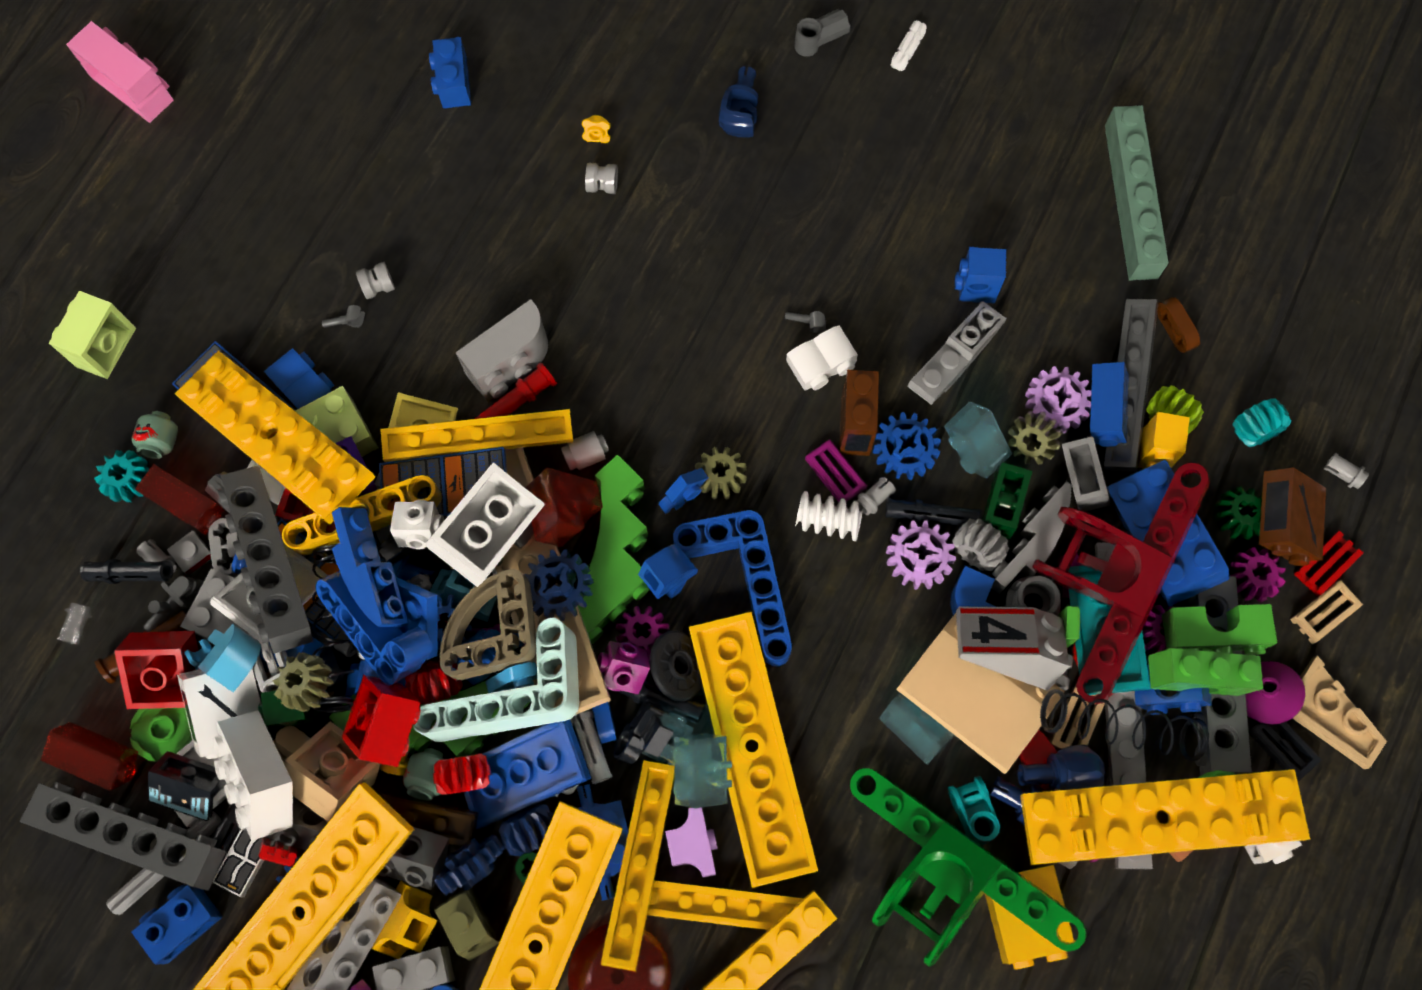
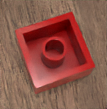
(150, 667)
(381, 721)

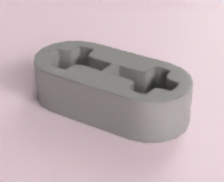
(218, 547)

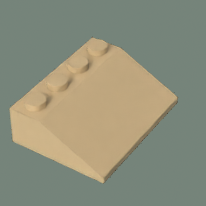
(975, 703)

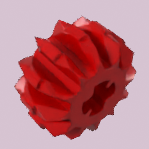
(432, 684)
(461, 774)

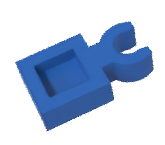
(684, 488)

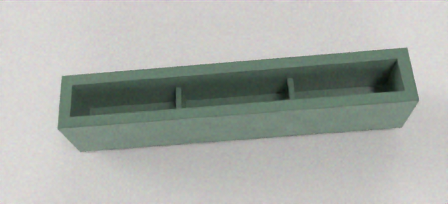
(1136, 193)

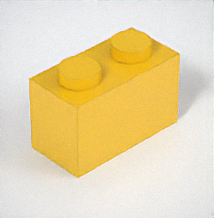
(1163, 439)

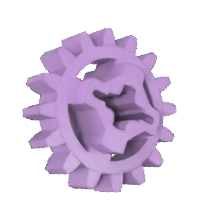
(1072, 396)
(933, 555)

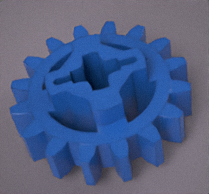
(915, 454)

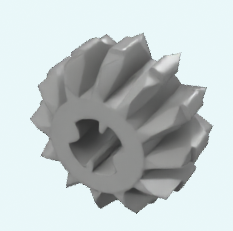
(980, 544)

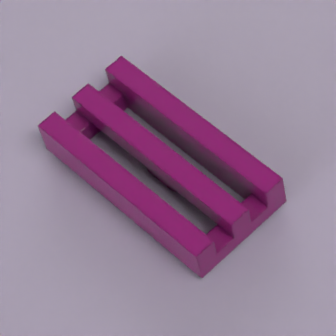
(825, 478)

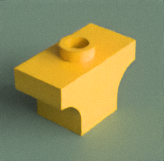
(408, 923)

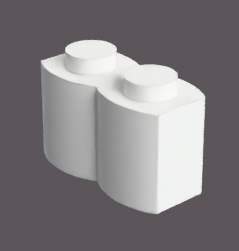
(822, 358)

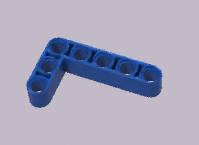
(753, 572)

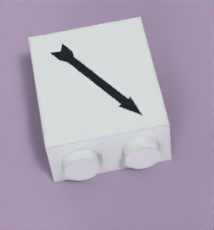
(211, 702)

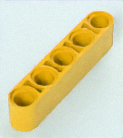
(378, 516)

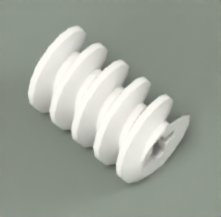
(829, 515)

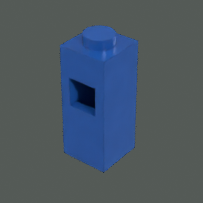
(1109, 403)

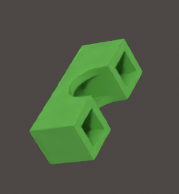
(1248, 629)
(1218, 671)

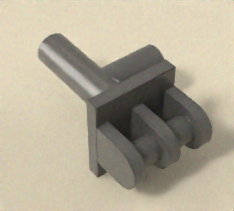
(182, 594)

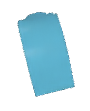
(231, 657)

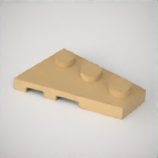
(1335, 718)

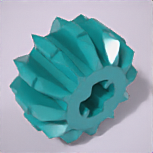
(1261, 422)
(121, 475)

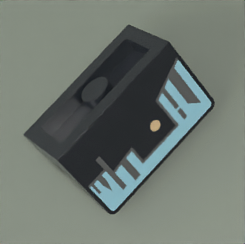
(184, 785)

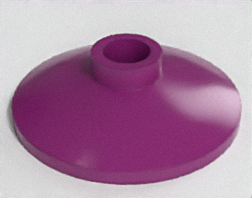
(1283, 702)

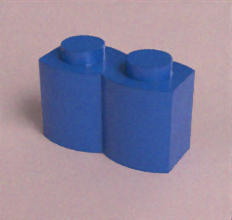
(297, 380)

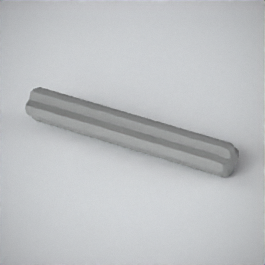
(147, 879)

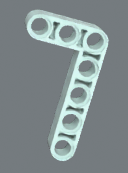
(512, 701)

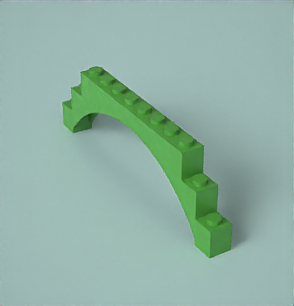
(613, 587)

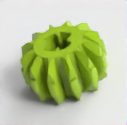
(1176, 402)

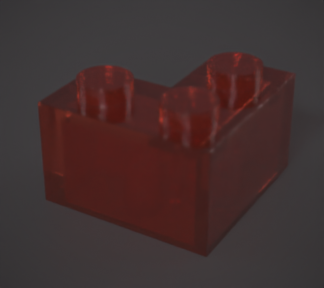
(567, 505)

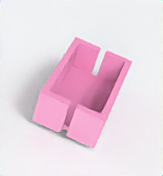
(121, 71)

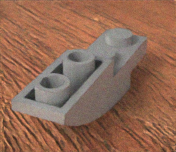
(957, 353)
(1042, 534)

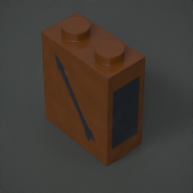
(859, 412)
(1292, 516)

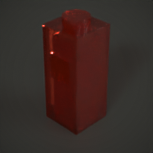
(179, 499)
(89, 756)

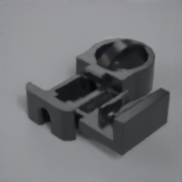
(643, 733)

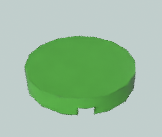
(159, 731)

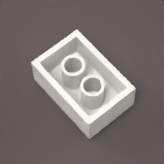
(485, 524)
(253, 775)

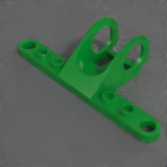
(957, 870)

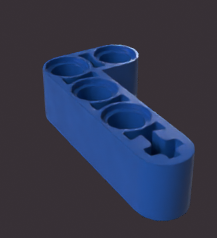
(384, 648)

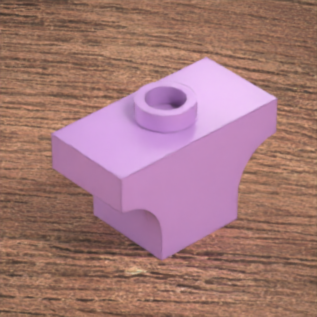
(693, 844)

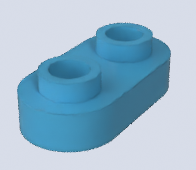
(513, 677)

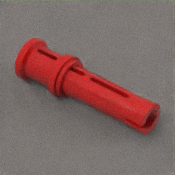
(525, 390)

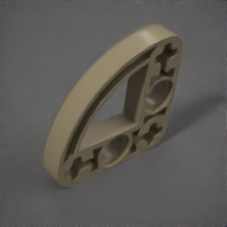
(504, 643)

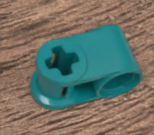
(974, 808)

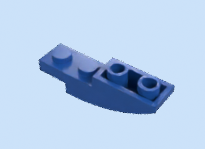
(366, 577)

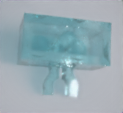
(977, 440)
(916, 728)
(701, 770)

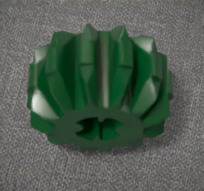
(1229, 513)

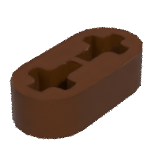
(1178, 324)

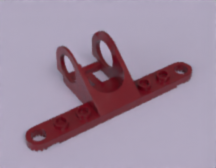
(1129, 577)

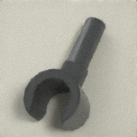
(353, 318)
(816, 320)

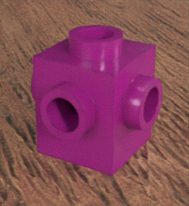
(624, 667)

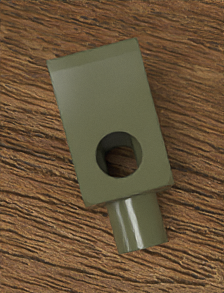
(466, 924)

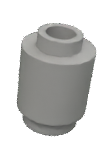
(585, 451)

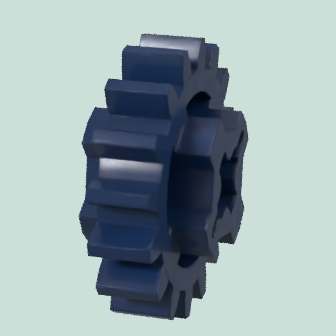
(562, 571)
(469, 864)

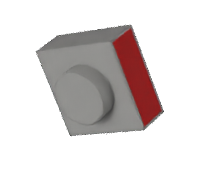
(190, 552)

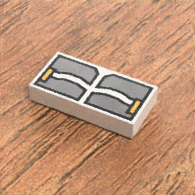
(240, 865)

